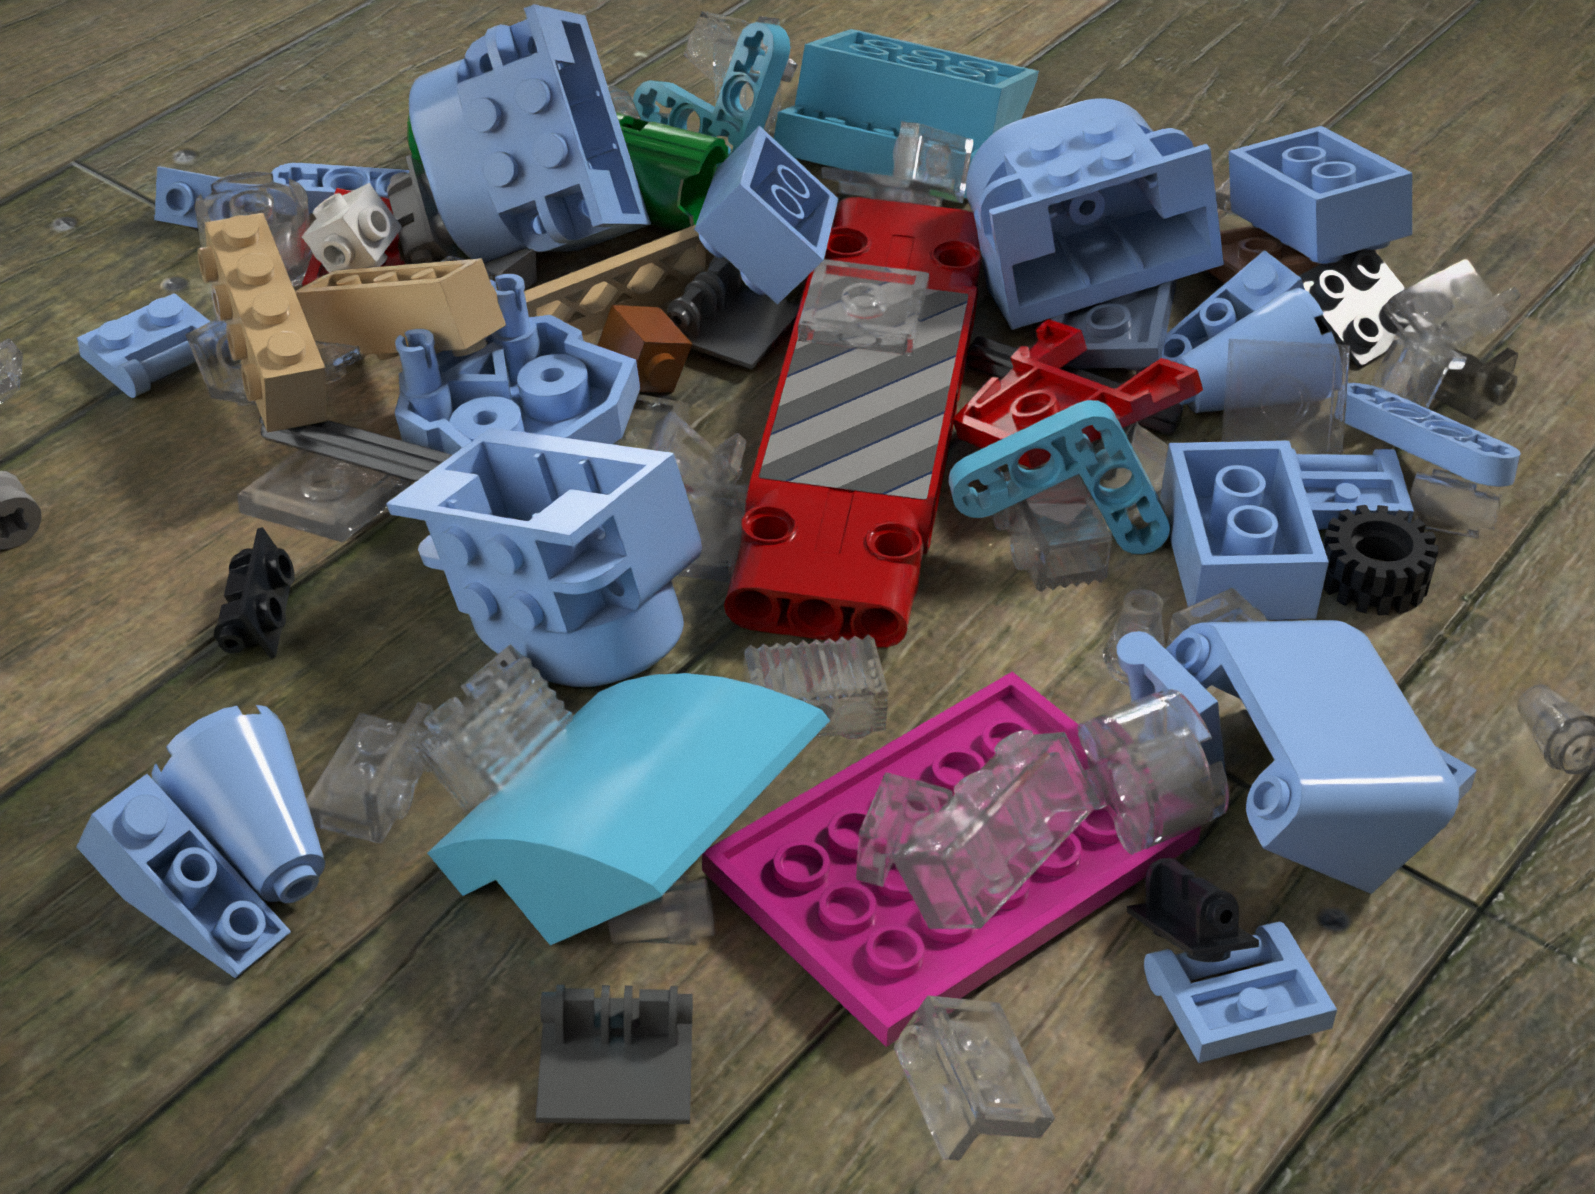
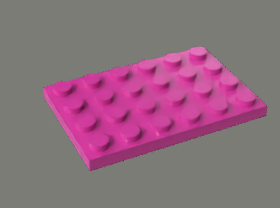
(870, 940)

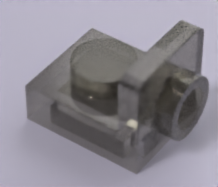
(1479, 385)

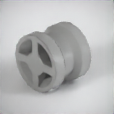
(18, 512)

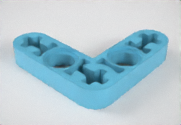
(727, 116)
(1070, 456)

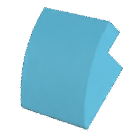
(864, 84)
(626, 797)

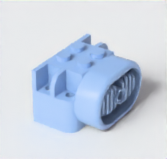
(526, 142)
(1089, 209)
(560, 549)

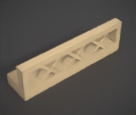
(633, 278)

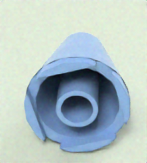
(1282, 319)
(247, 799)

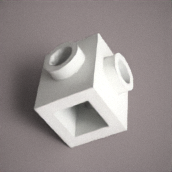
(352, 230)

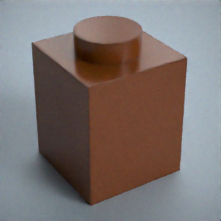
(651, 340)

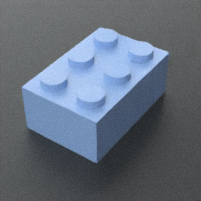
(1321, 194)
(767, 216)
(1244, 525)

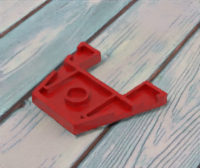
(1040, 389)

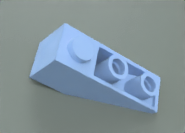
(1243, 294)
(179, 878)

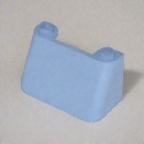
(1351, 765)

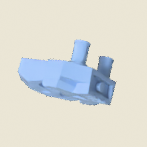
(526, 379)

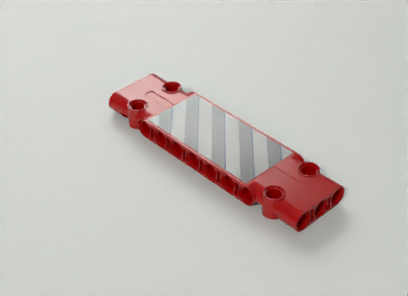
(859, 444)

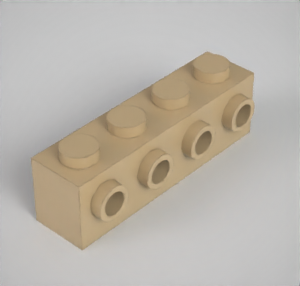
(383, 302)
(264, 322)

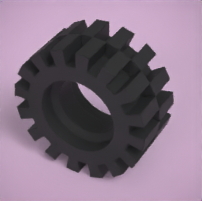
(1396, 581)

